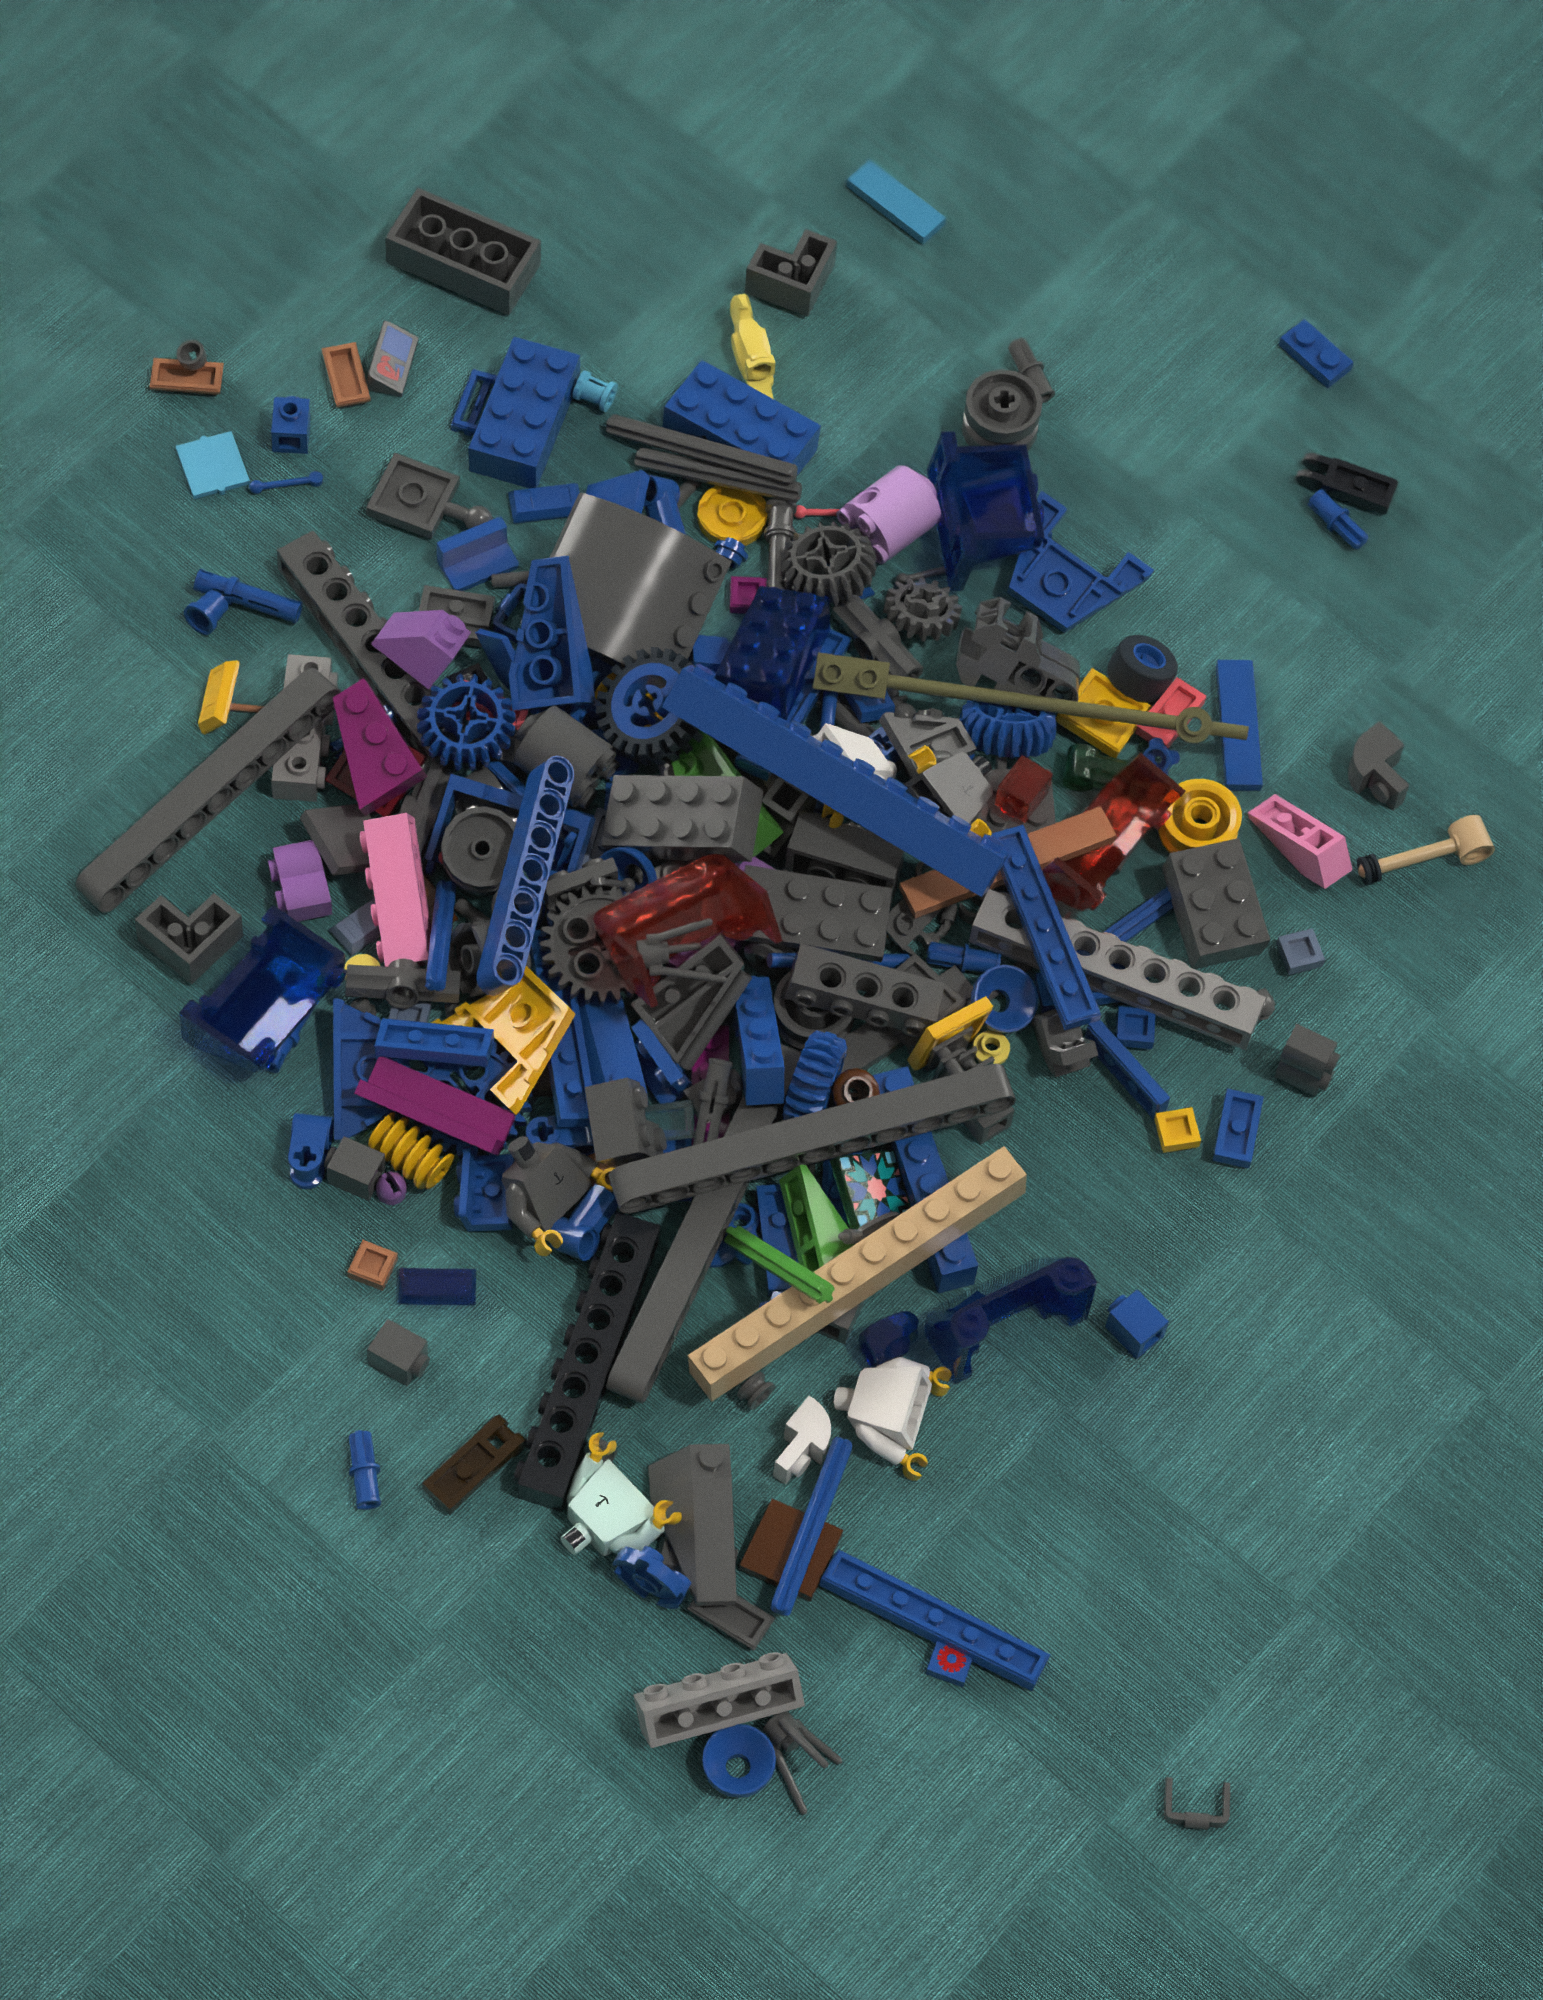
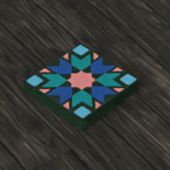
(869, 1186)

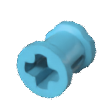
(595, 391)

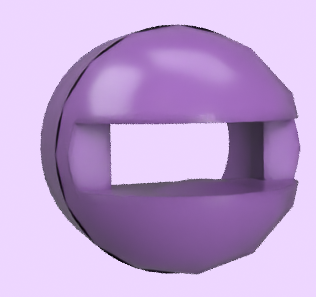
(385, 1192)

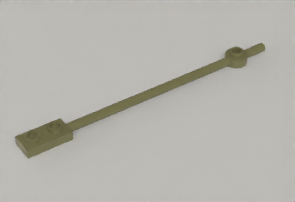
(872, 679)

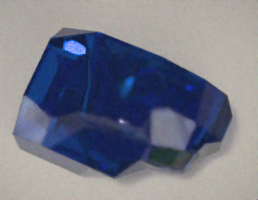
(888, 1338)

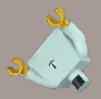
(610, 1508)

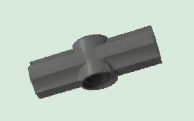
(875, 637)
(426, 801)
(399, 984)

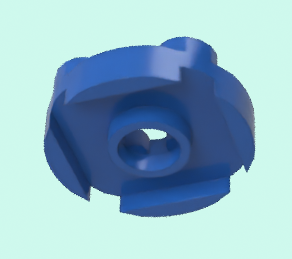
(647, 1574)

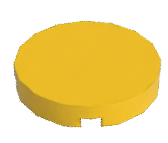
(731, 514)

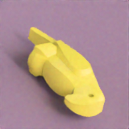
(751, 347)

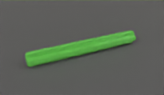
(779, 1264)

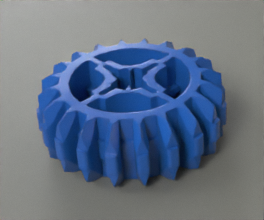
(479, 726)
(1008, 729)
(815, 1074)

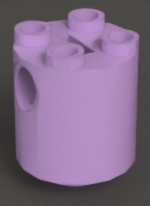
(893, 511)

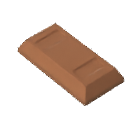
(346, 375)
(173, 377)

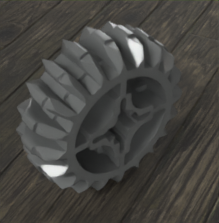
(845, 550)

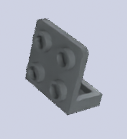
(563, 882)

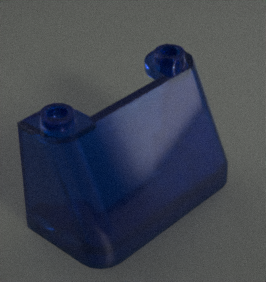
(264, 994)
(1051, 1283)

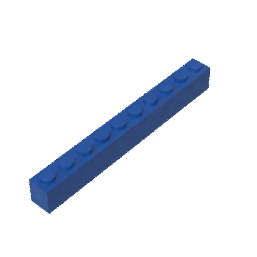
(835, 779)

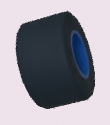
(1142, 668)

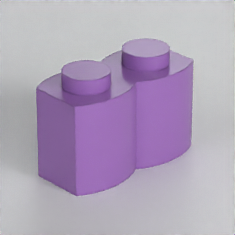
(301, 881)

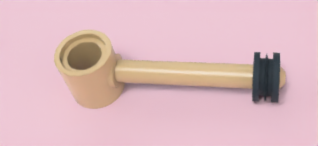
(1467, 840)

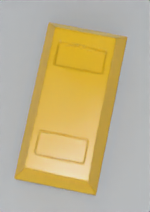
(218, 696)

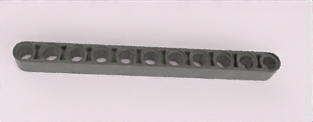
(811, 1138)
(687, 1264)

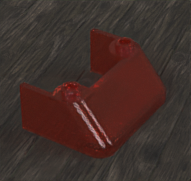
(1133, 804)
(698, 891)

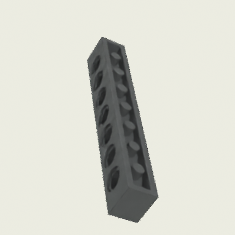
(311, 555)

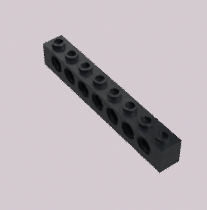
(551, 1484)

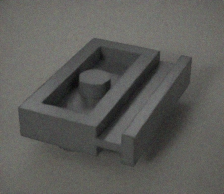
(471, 608)

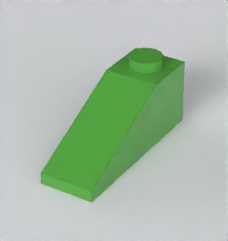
(812, 1219)

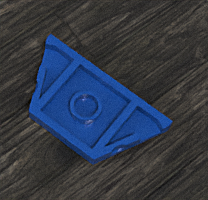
(354, 1060)

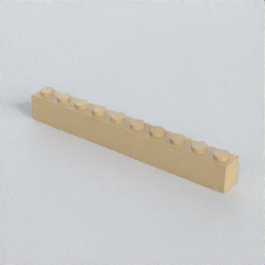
(858, 1273)

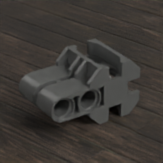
(1015, 655)

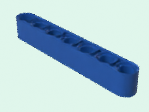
(514, 886)

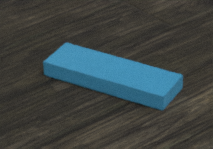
(896, 202)

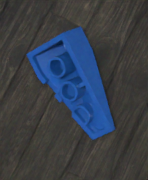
(609, 1041)

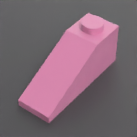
(1305, 841)

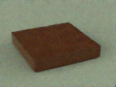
(773, 1544)

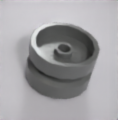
(1002, 410)
(472, 830)

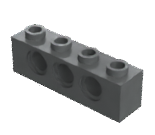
(882, 983)

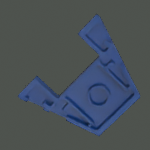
(1061, 584)

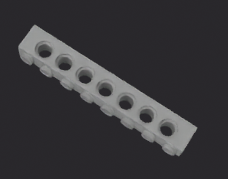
(1130, 984)

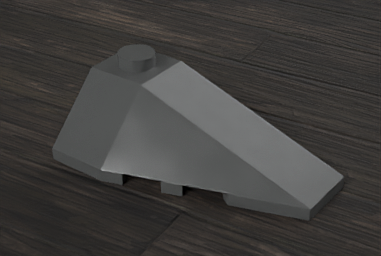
(701, 1490)

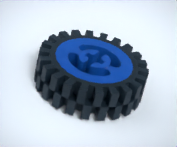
(629, 709)

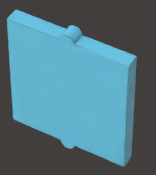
(212, 465)

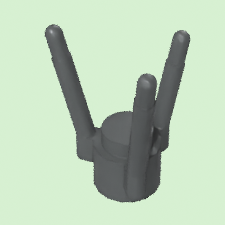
(657, 953)
(789, 1734)

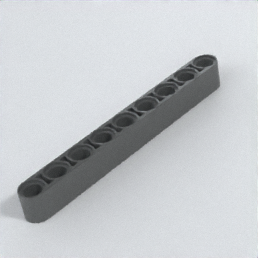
(207, 790)

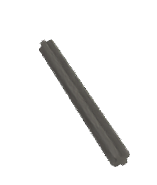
(702, 449)

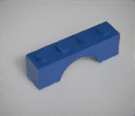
(759, 1044)

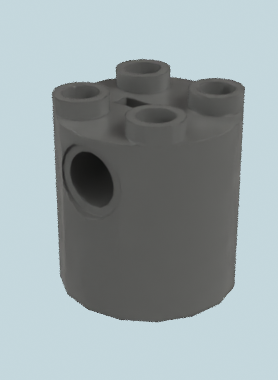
(560, 734)

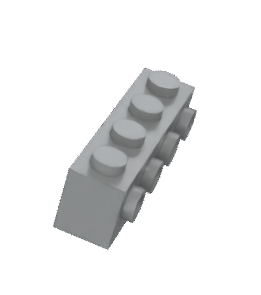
(300, 770)
(718, 1699)

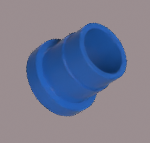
(206, 612)

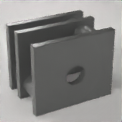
(953, 1056)

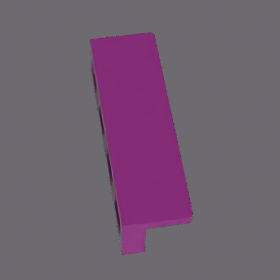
(437, 1105)

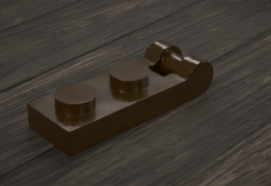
(473, 1464)

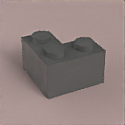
(794, 278)
(191, 942)
(620, 1123)

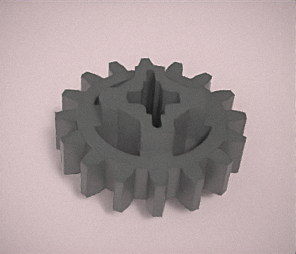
(922, 609)

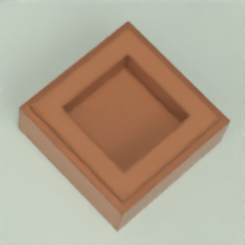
(372, 1265)

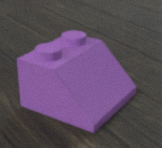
(422, 642)

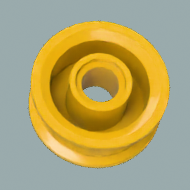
(1205, 801)

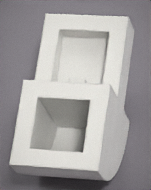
(808, 1437)

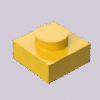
(1177, 1130)

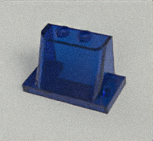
(984, 504)

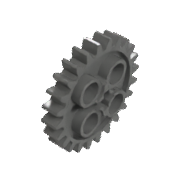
(580, 913)

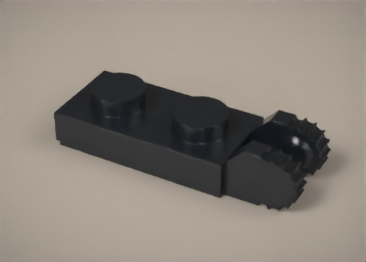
(1347, 482)

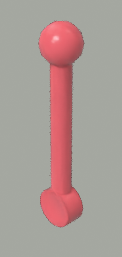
(802, 512)

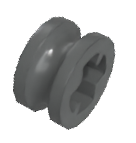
(756, 1390)

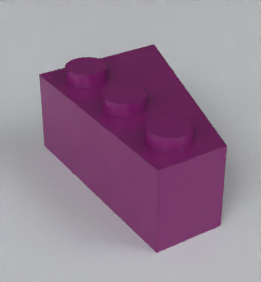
(375, 749)

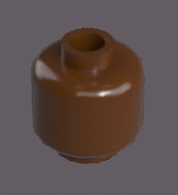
(857, 1080)

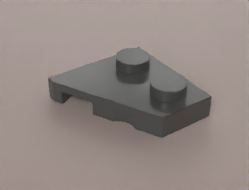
(921, 730)

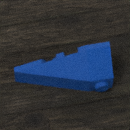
(552, 647)

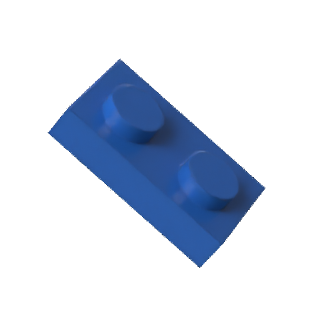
(482, 1192)

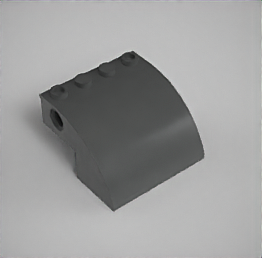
(637, 580)

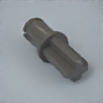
(1030, 367)

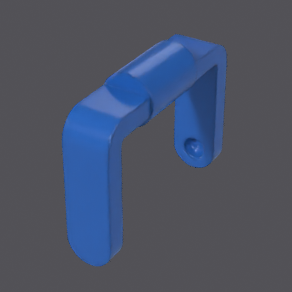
(504, 611)

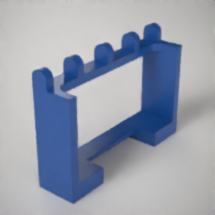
(460, 784)

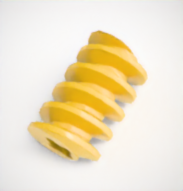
(410, 1154)

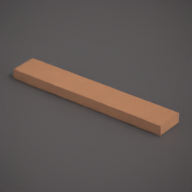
(1063, 839)

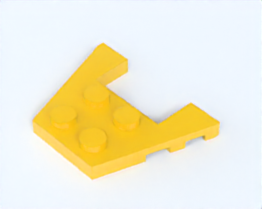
(527, 1024)

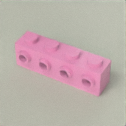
(398, 888)

